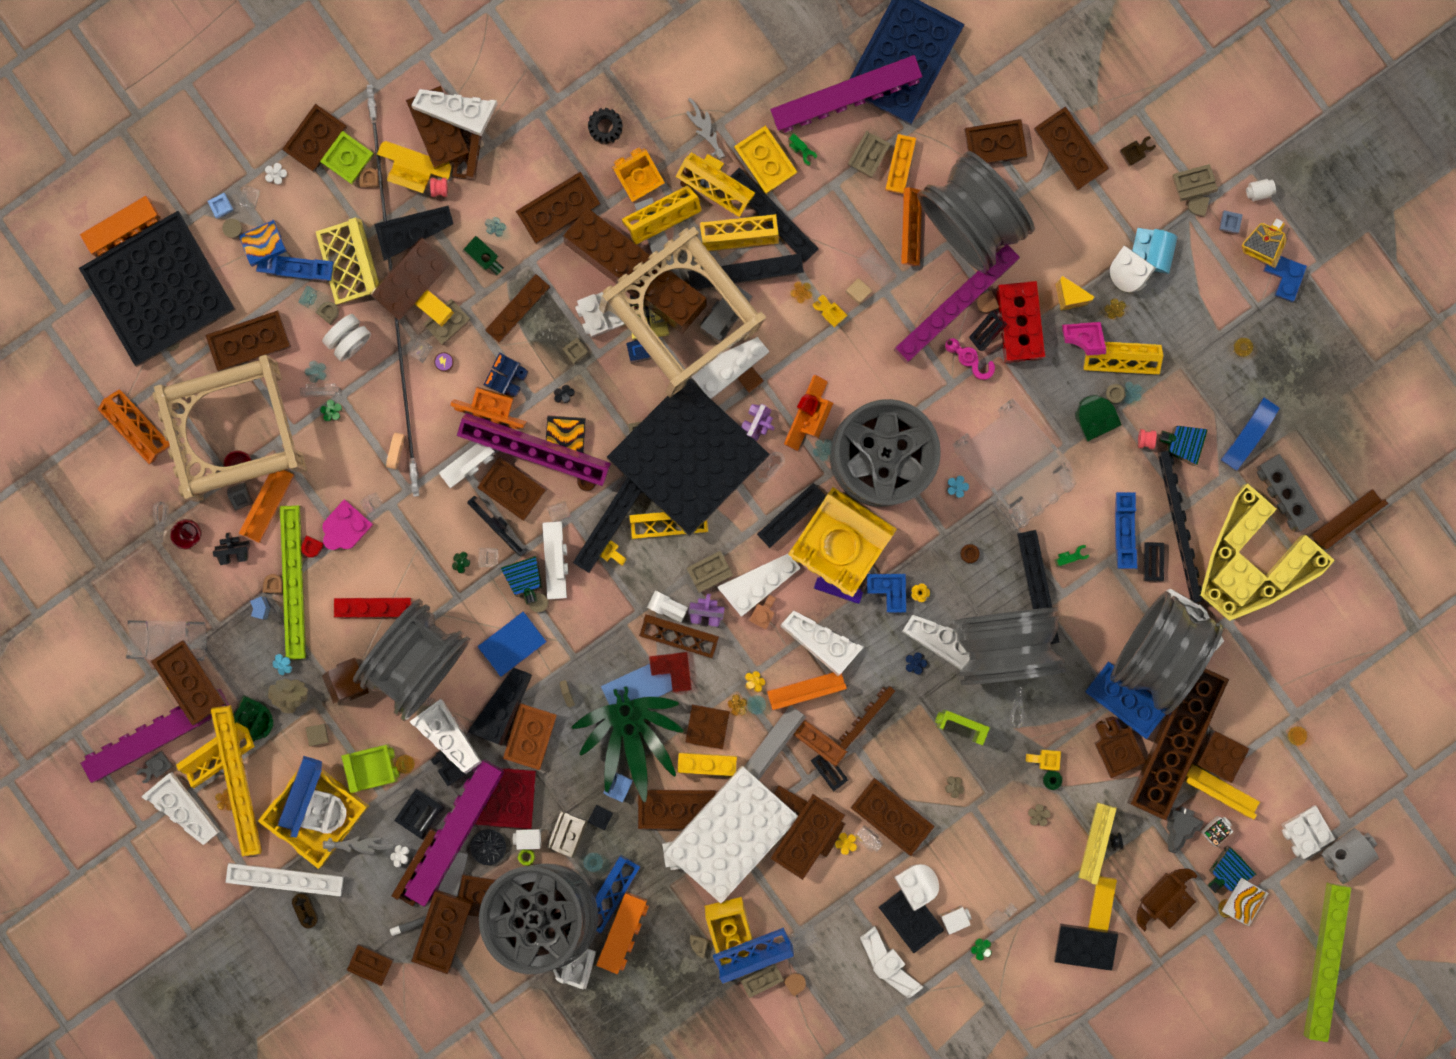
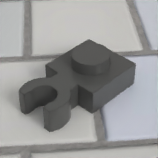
(156, 765)

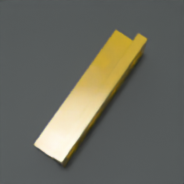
(716, 180)
(664, 217)
(742, 238)
(1124, 353)
(654, 517)
(207, 753)
(1221, 791)

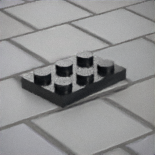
(915, 926)
(1086, 947)

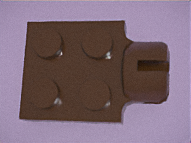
(1117, 747)

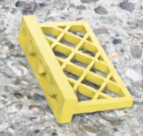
(362, 253)
(1097, 842)

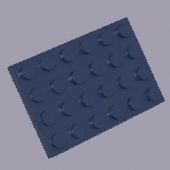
(906, 31)

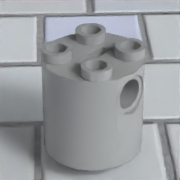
(1351, 855)

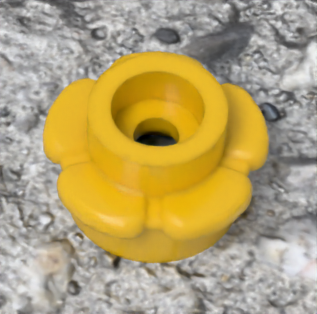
(915, 592)

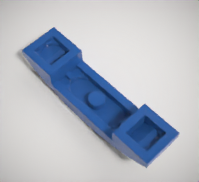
(297, 268)
(1250, 434)
(1125, 530)

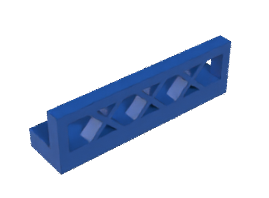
(300, 794)
(607, 885)
(756, 958)

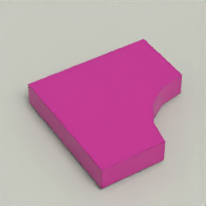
(1087, 336)

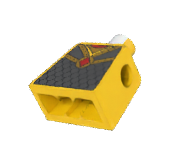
(1266, 243)

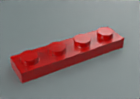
(370, 607)

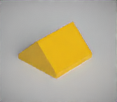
(1071, 295)

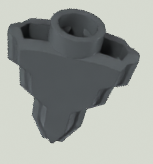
(1181, 827)

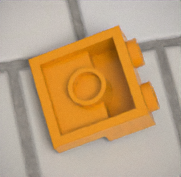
(637, 174)

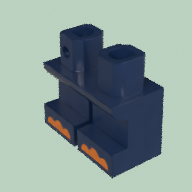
(509, 368)

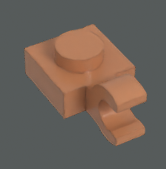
(762, 614)

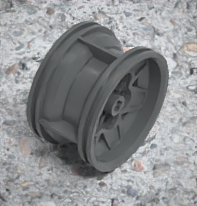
(411, 659)
(499, 927)

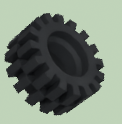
(605, 137)

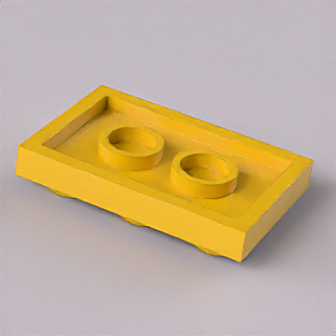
(765, 159)

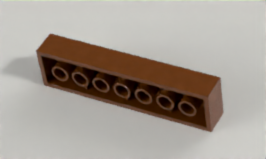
(617, 255)
(1177, 746)

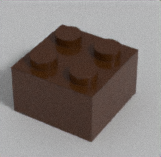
(1221, 756)

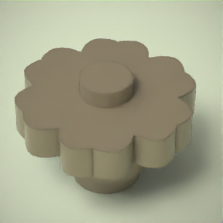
(288, 694)

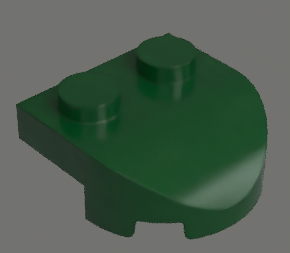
(1096, 416)
(254, 717)

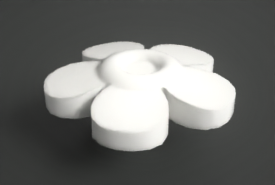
(275, 174)
(399, 856)

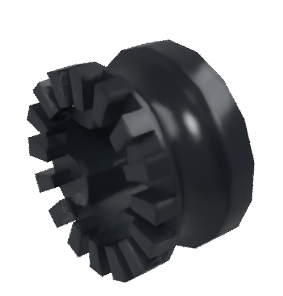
(1117, 841)

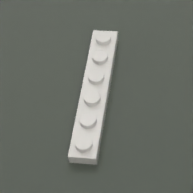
(284, 879)

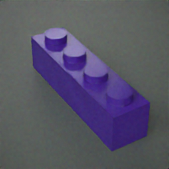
(823, 586)

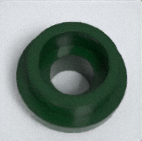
(1048, 775)

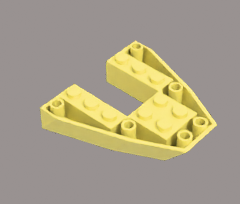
(1236, 584)

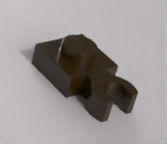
(1134, 152)

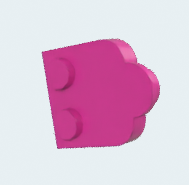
(344, 527)

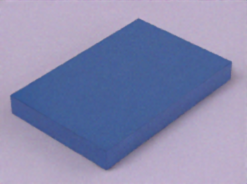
(512, 644)

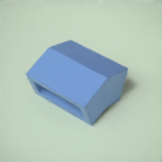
(260, 608)
(619, 787)

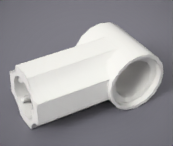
(664, 605)

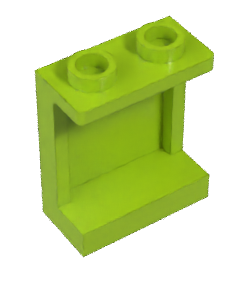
(981, 730)
(370, 768)

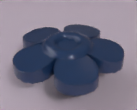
(915, 663)

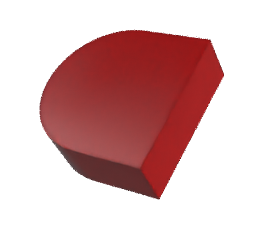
(808, 404)
(311, 547)

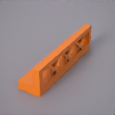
(130, 427)
(266, 505)
(806, 690)

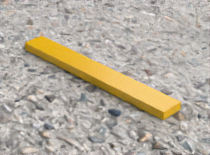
(236, 780)

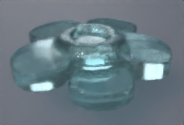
(495, 226)
(315, 371)
(1132, 392)
(822, 449)

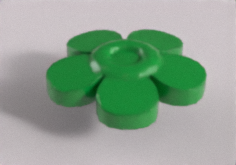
(331, 411)
(981, 949)

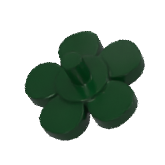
(461, 562)

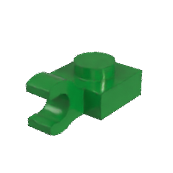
(798, 145)
(1066, 557)

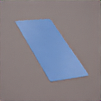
(639, 684)

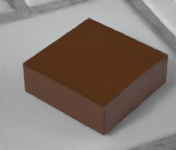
(750, 379)

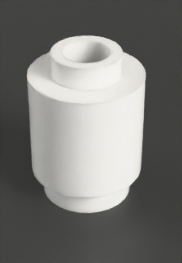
(1261, 189)

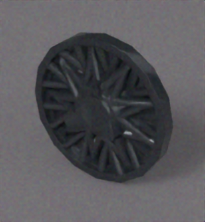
(488, 847)

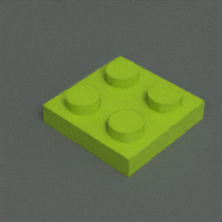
(347, 157)

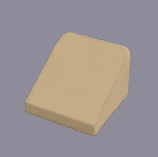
(858, 291)

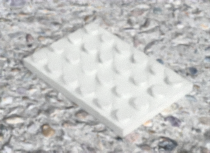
(731, 834)

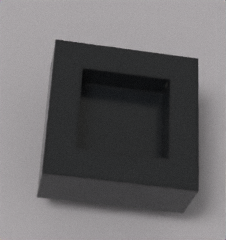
(600, 817)

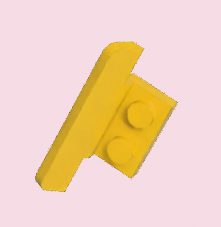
(410, 167)

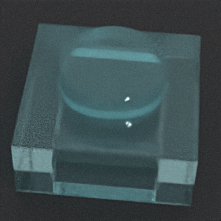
(308, 297)

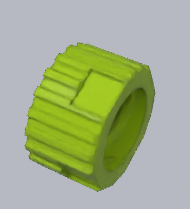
(526, 862)

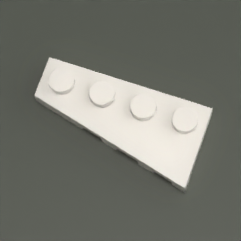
(463, 112)
(729, 366)
(755, 585)
(937, 639)
(828, 647)
(444, 732)
(179, 805)

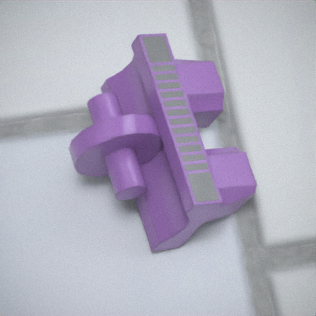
(760, 423)
(708, 608)

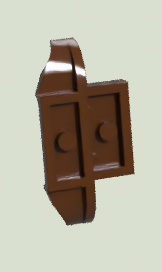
(1166, 899)

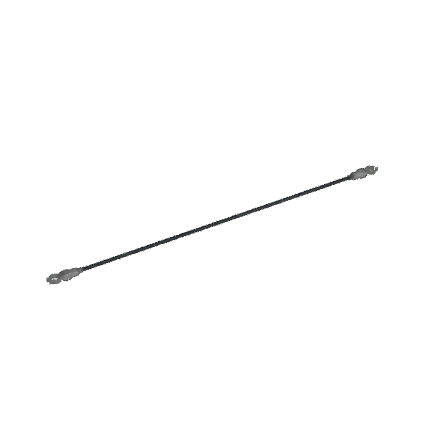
(413, 471)

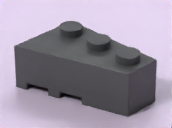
(721, 319)

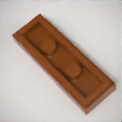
(820, 743)

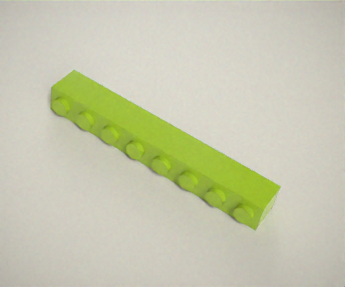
(1327, 962)

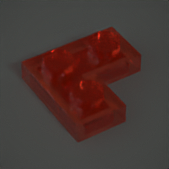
(676, 665)

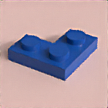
(1291, 277)
(893, 585)

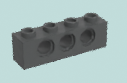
(1297, 497)

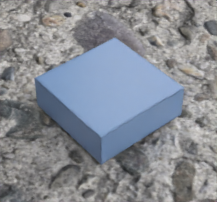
(220, 206)

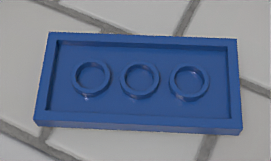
(1130, 706)

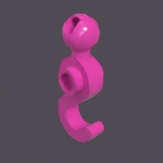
(969, 357)

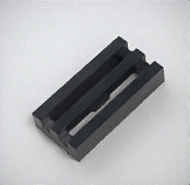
(993, 333)
(1153, 561)
(839, 783)

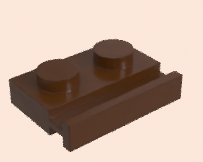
(370, 964)

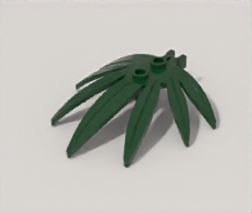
(627, 722)

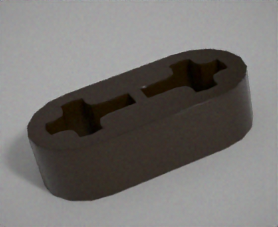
(300, 912)

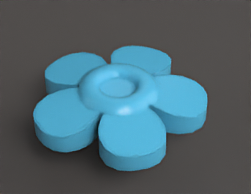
(957, 486)
(282, 664)

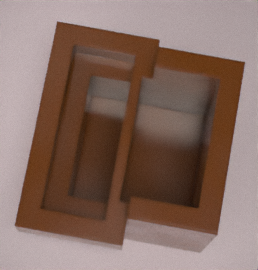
(340, 682)

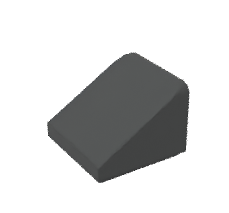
(239, 496)

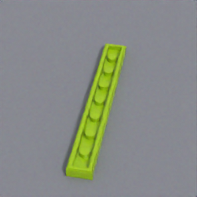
(292, 582)

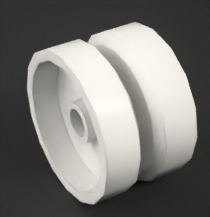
(346, 337)

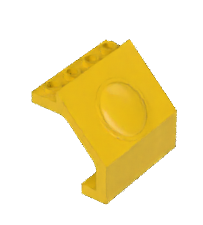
(842, 542)

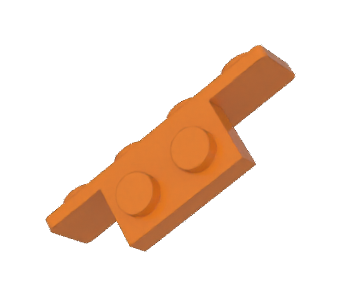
(490, 405)
(806, 424)

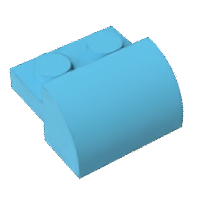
(1156, 248)

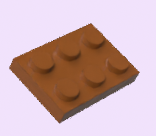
(530, 736)

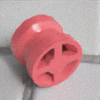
(439, 187)
(1147, 439)

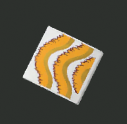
(1245, 902)

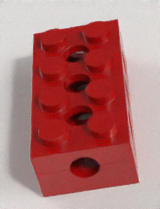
(1030, 313)

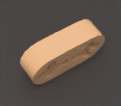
(395, 451)

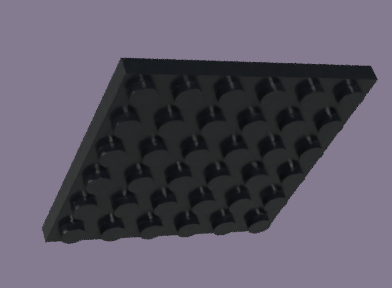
(157, 288)
(688, 457)

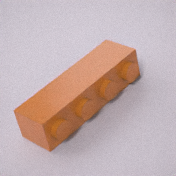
(120, 226)
(621, 933)

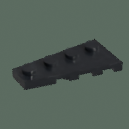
(405, 231)
(500, 711)

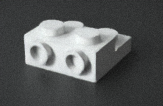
(596, 321)
(1307, 832)

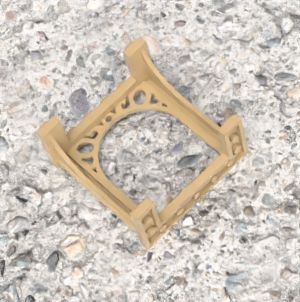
(616, 301)
(168, 398)

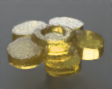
(801, 292)
(1115, 308)
(737, 705)
(224, 800)

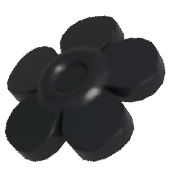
(564, 394)

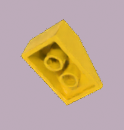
(728, 926)

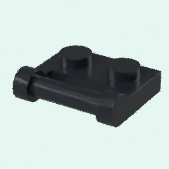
(414, 809)

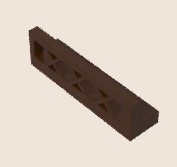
(472, 157)
(1348, 520)
(682, 629)
(409, 873)

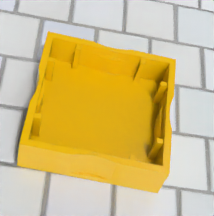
(310, 842)

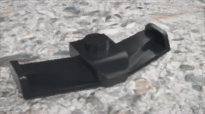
(498, 525)

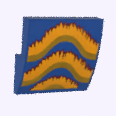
(262, 243)

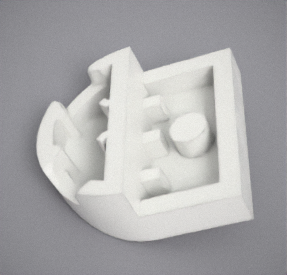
(1130, 271)
(324, 813)
(918, 885)
(578, 971)

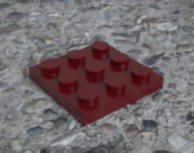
(511, 801)

